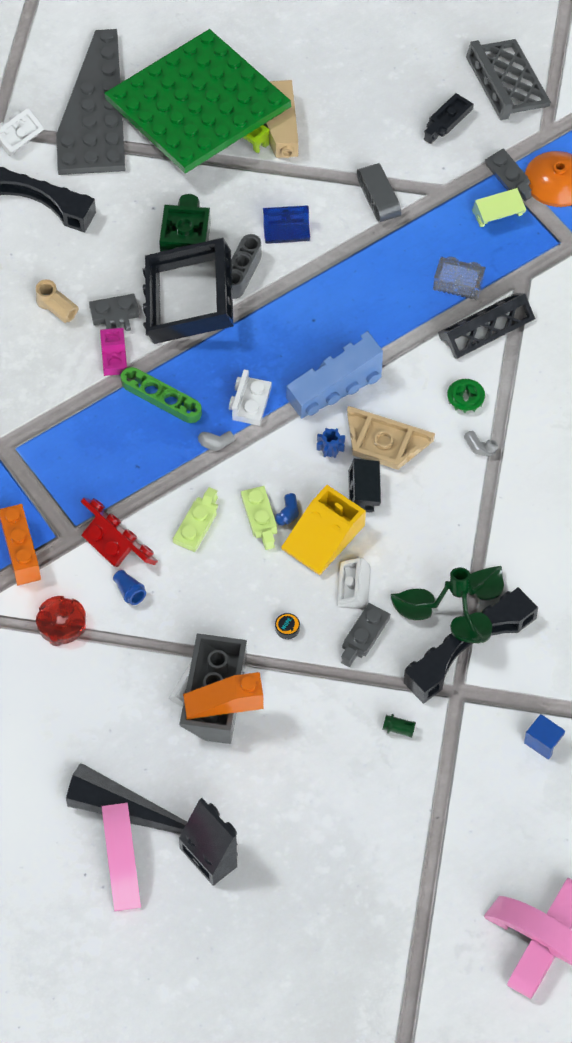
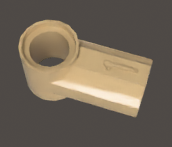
(55, 301)

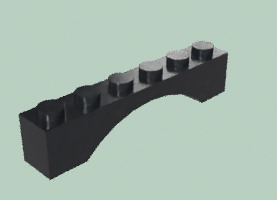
(71, 207)
(508, 615)

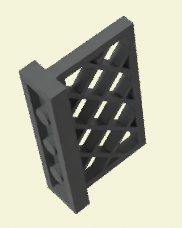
(492, 80)

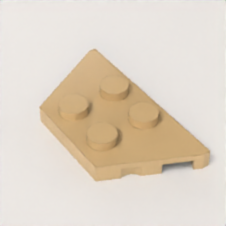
(385, 439)

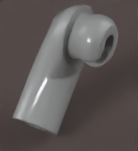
(215, 442)
(481, 448)

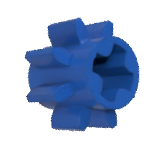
(330, 442)

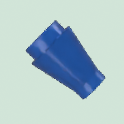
(130, 589)

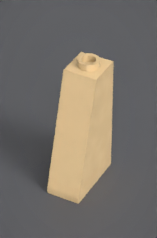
(283, 128)

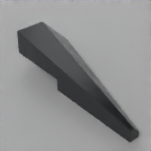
(93, 790)

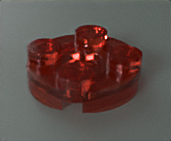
(61, 633)

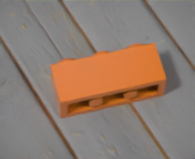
(19, 544)

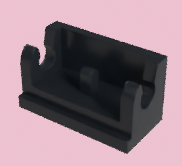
(365, 483)

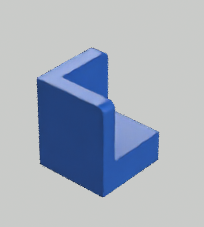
(543, 736)

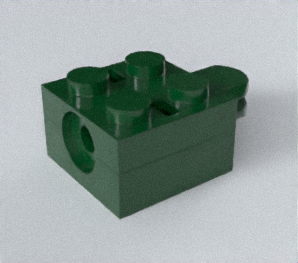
(184, 223)

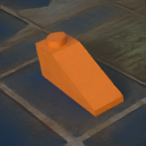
(225, 696)

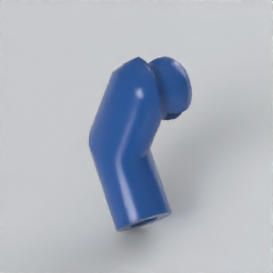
(290, 512)

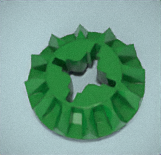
(475, 392)

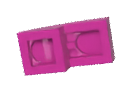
(113, 351)

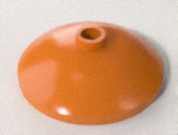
(549, 183)

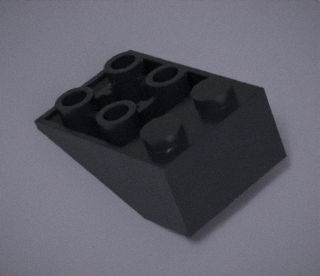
(209, 842)

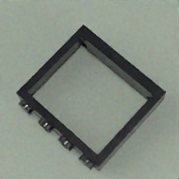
(182, 257)

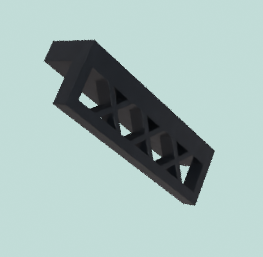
(484, 316)

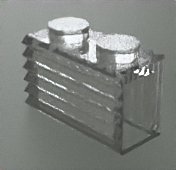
(459, 277)

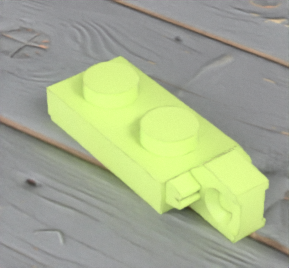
(260, 515)
(197, 521)

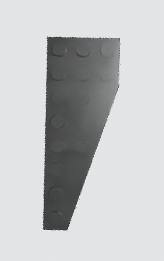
(91, 128)

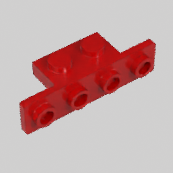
(110, 538)

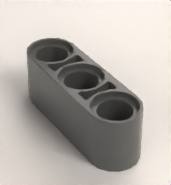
(379, 192)
(247, 255)

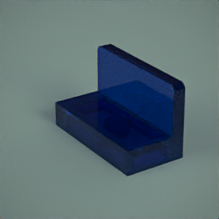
(286, 224)

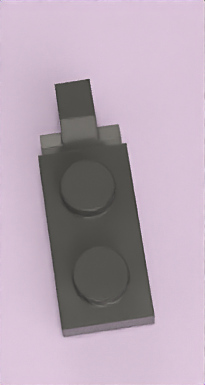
(509, 173)
(364, 633)

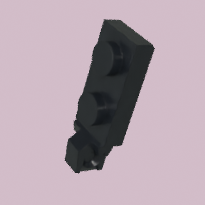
(447, 117)

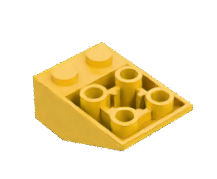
(324, 530)

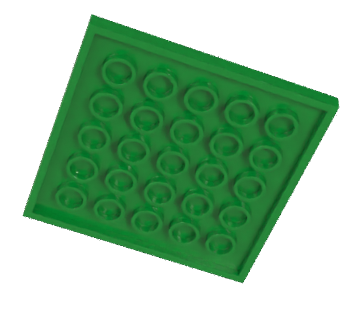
(197, 100)

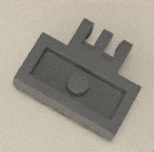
(114, 311)

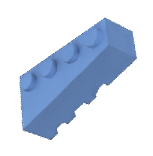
(337, 377)

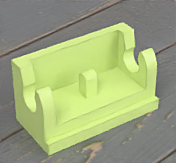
(498, 206)

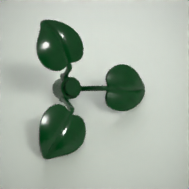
(472, 628)

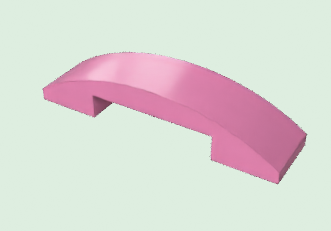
(121, 857)
(533, 924)

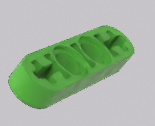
(162, 393)

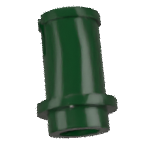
(398, 725)

